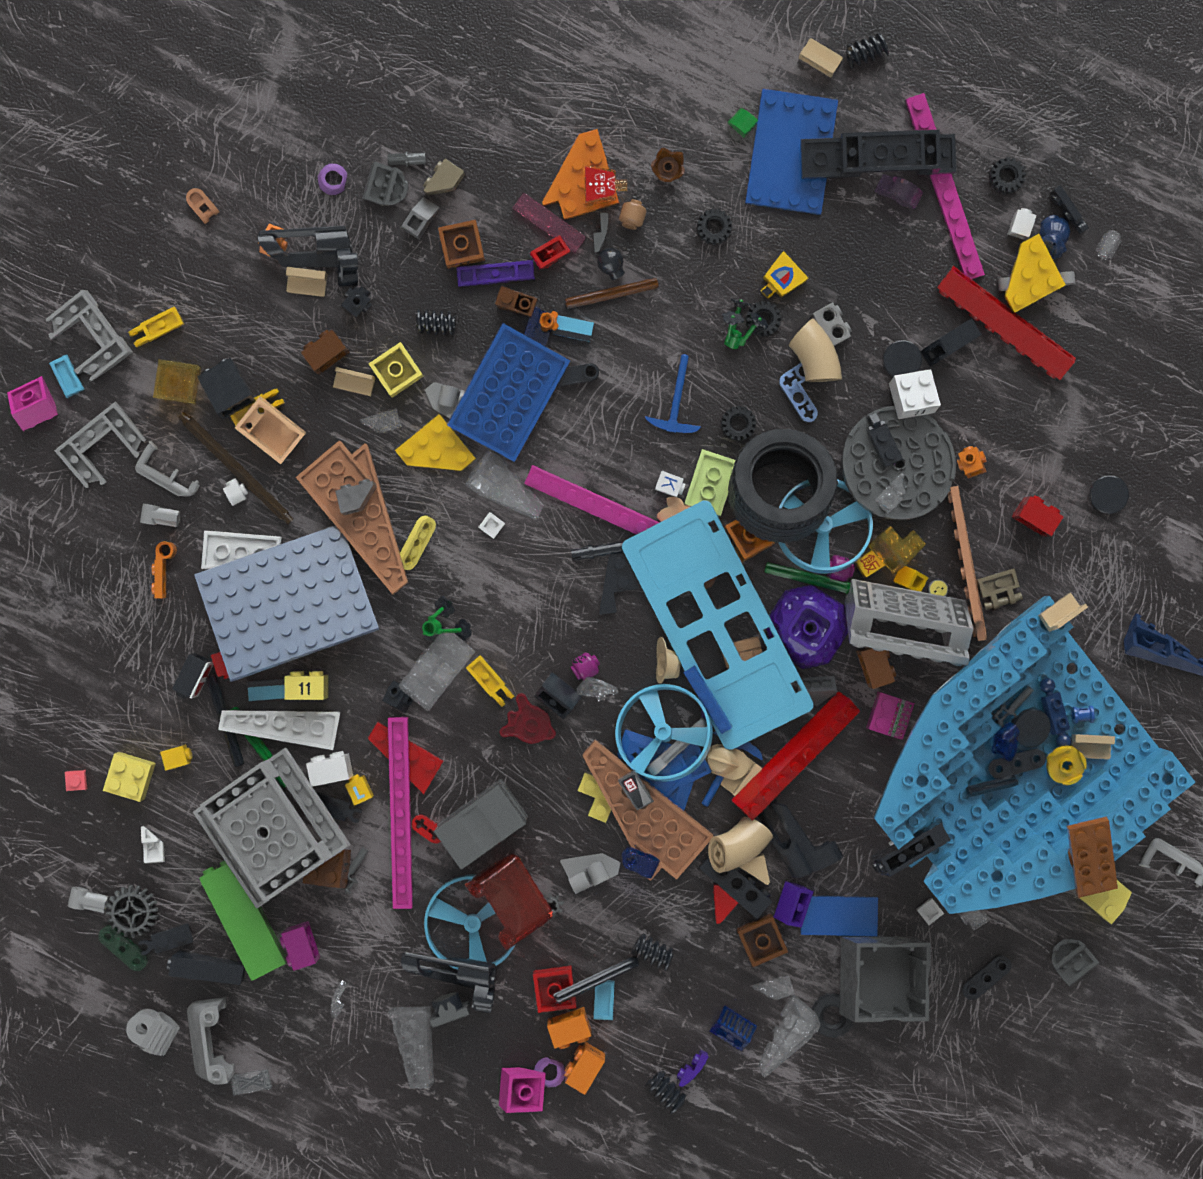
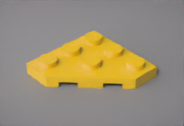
(1032, 275)
(436, 448)

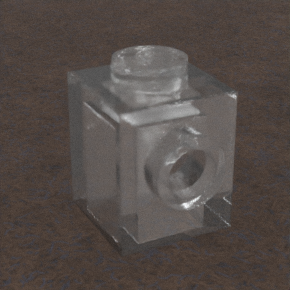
(974, 918)

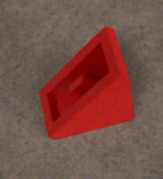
(550, 252)
(723, 903)

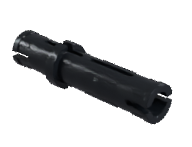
(596, 551)

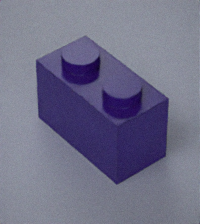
(793, 904)

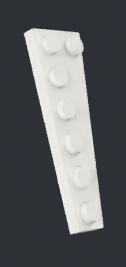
(297, 727)

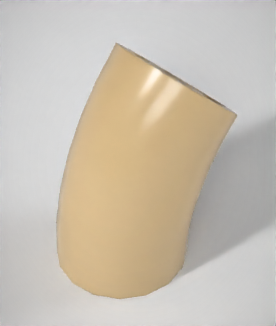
(816, 353)
(738, 845)

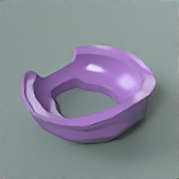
(329, 189)
(541, 1064)

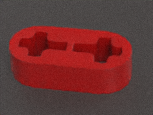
(423, 831)

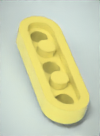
(420, 535)

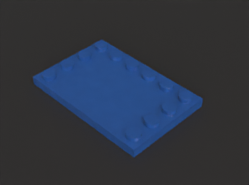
(776, 154)
(508, 392)

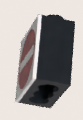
(192, 676)

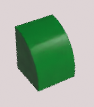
(743, 122)

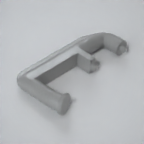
(161, 479)
(1175, 854)

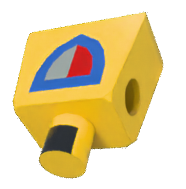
(783, 277)

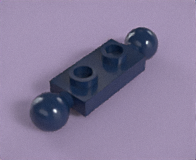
(1055, 711)

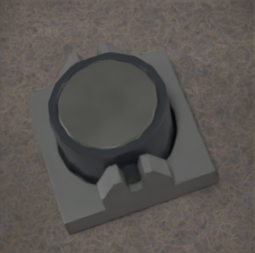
(448, 1008)

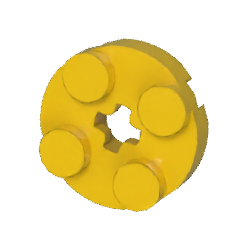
(1076, 768)

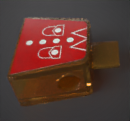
(601, 185)

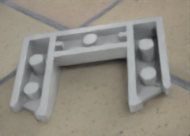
(85, 308)
(110, 419)

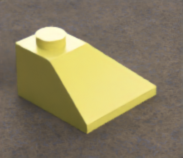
(1109, 903)

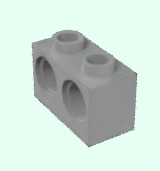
(837, 322)

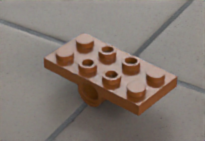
(1092, 857)

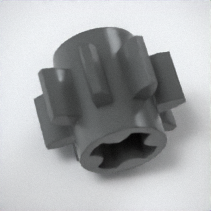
(551, 899)

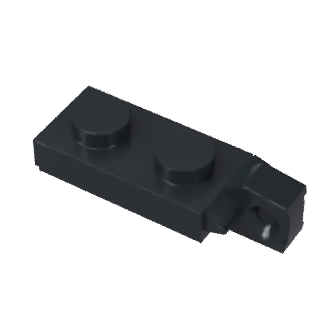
(883, 441)

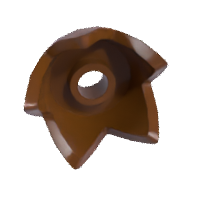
(665, 157)

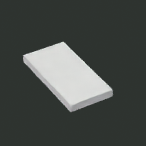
(227, 547)

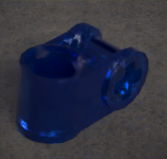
(1006, 741)
(643, 863)

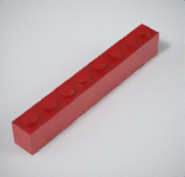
(1009, 325)
(795, 755)

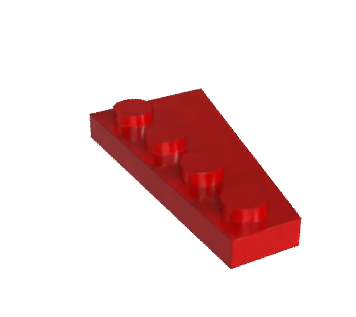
(422, 763)

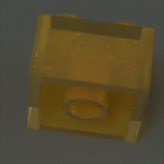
(176, 382)

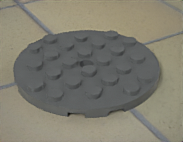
(926, 468)

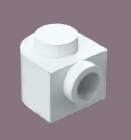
(235, 492)

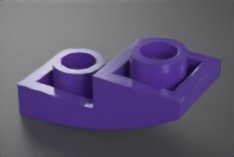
(688, 1073)

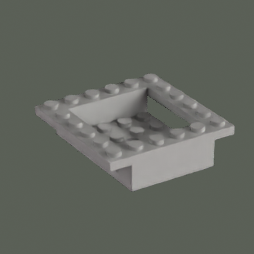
(909, 607)
(289, 851)

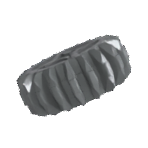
(132, 919)

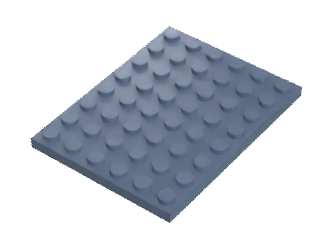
(286, 602)

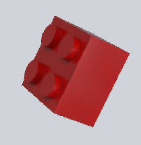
(1038, 516)
(550, 982)

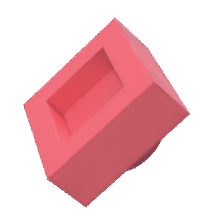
(75, 780)

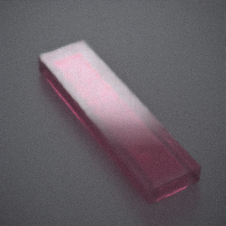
(548, 222)

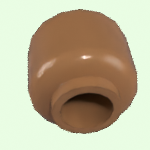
(632, 214)

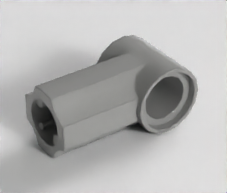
(155, 515)
(82, 899)

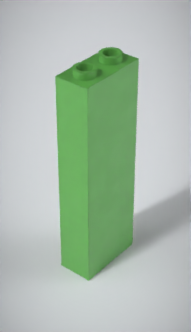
(244, 923)

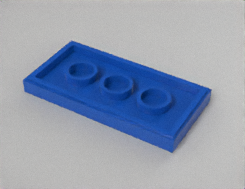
(841, 916)

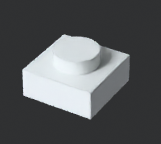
(491, 525)
(930, 911)

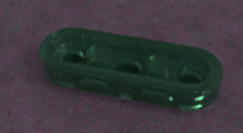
(131, 952)

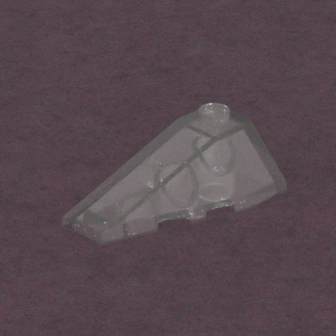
(795, 1030)

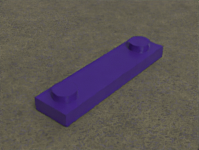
(495, 273)

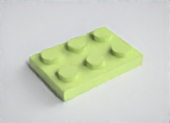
(710, 480)

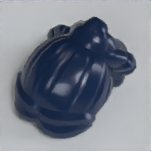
(1055, 235)

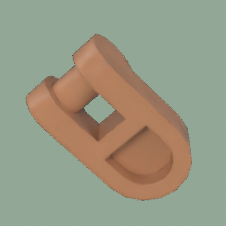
(196, 200)

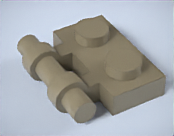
(999, 583)

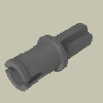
(406, 159)

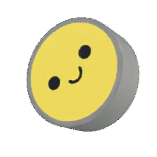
(938, 587)

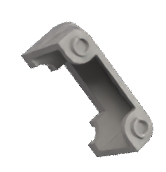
(200, 1017)

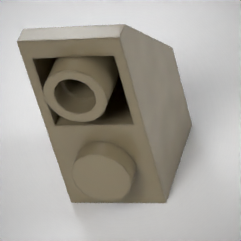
(445, 179)

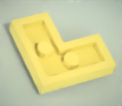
(600, 809)

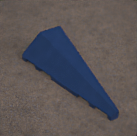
(1149, 644)

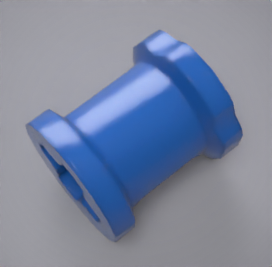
(1082, 714)

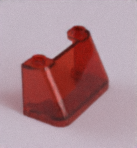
(512, 897)

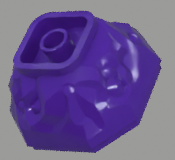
(803, 607)

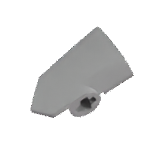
(444, 398)
(589, 870)

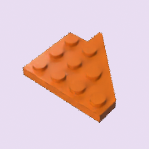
(569, 183)

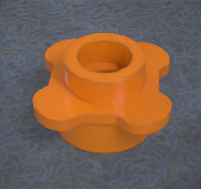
(545, 317)

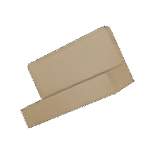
(820, 57)
(306, 281)
(354, 381)
(1061, 612)
(1093, 745)
(737, 785)

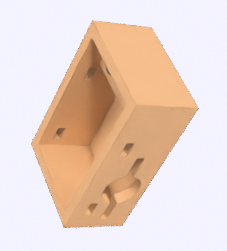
(270, 430)

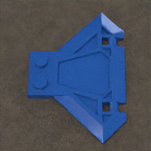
(676, 790)

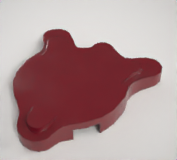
(529, 723)

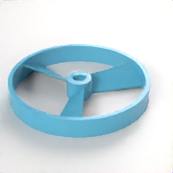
(821, 559)
(664, 733)
(471, 922)

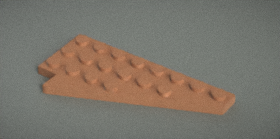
(366, 530)
(967, 571)
(654, 829)

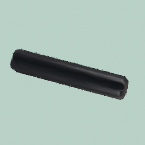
(990, 786)

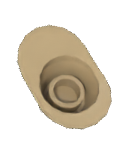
(667, 662)
(727, 763)

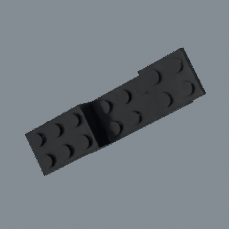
(882, 151)

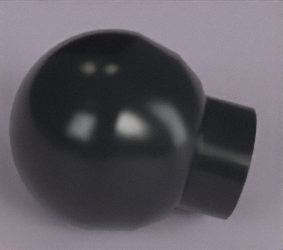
(611, 262)

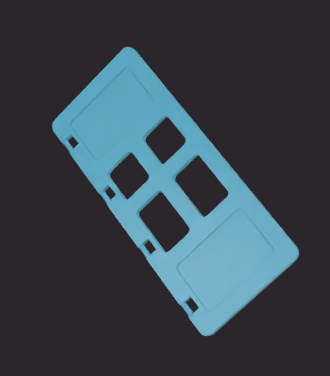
(680, 558)

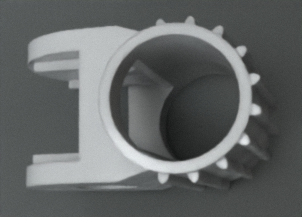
(160, 1031)

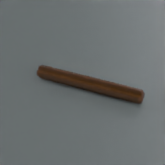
(611, 293)

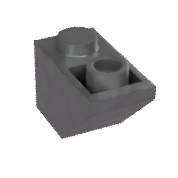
(420, 218)
(354, 498)

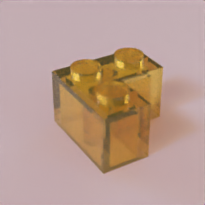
(894, 550)

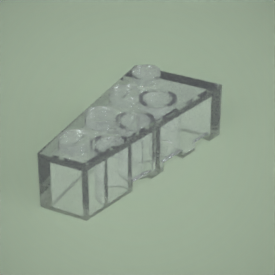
(415, 1043)

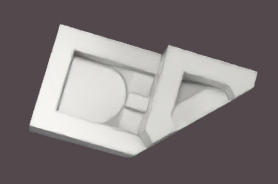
(152, 847)

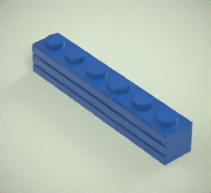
(708, 699)

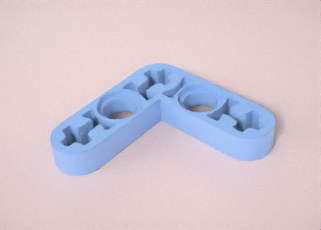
(796, 387)

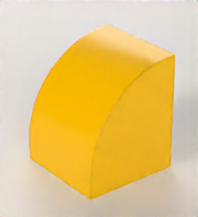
(910, 579)

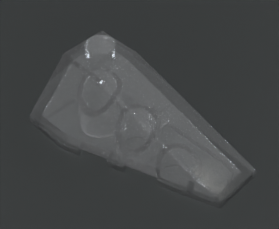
(497, 483)

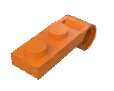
(159, 569)

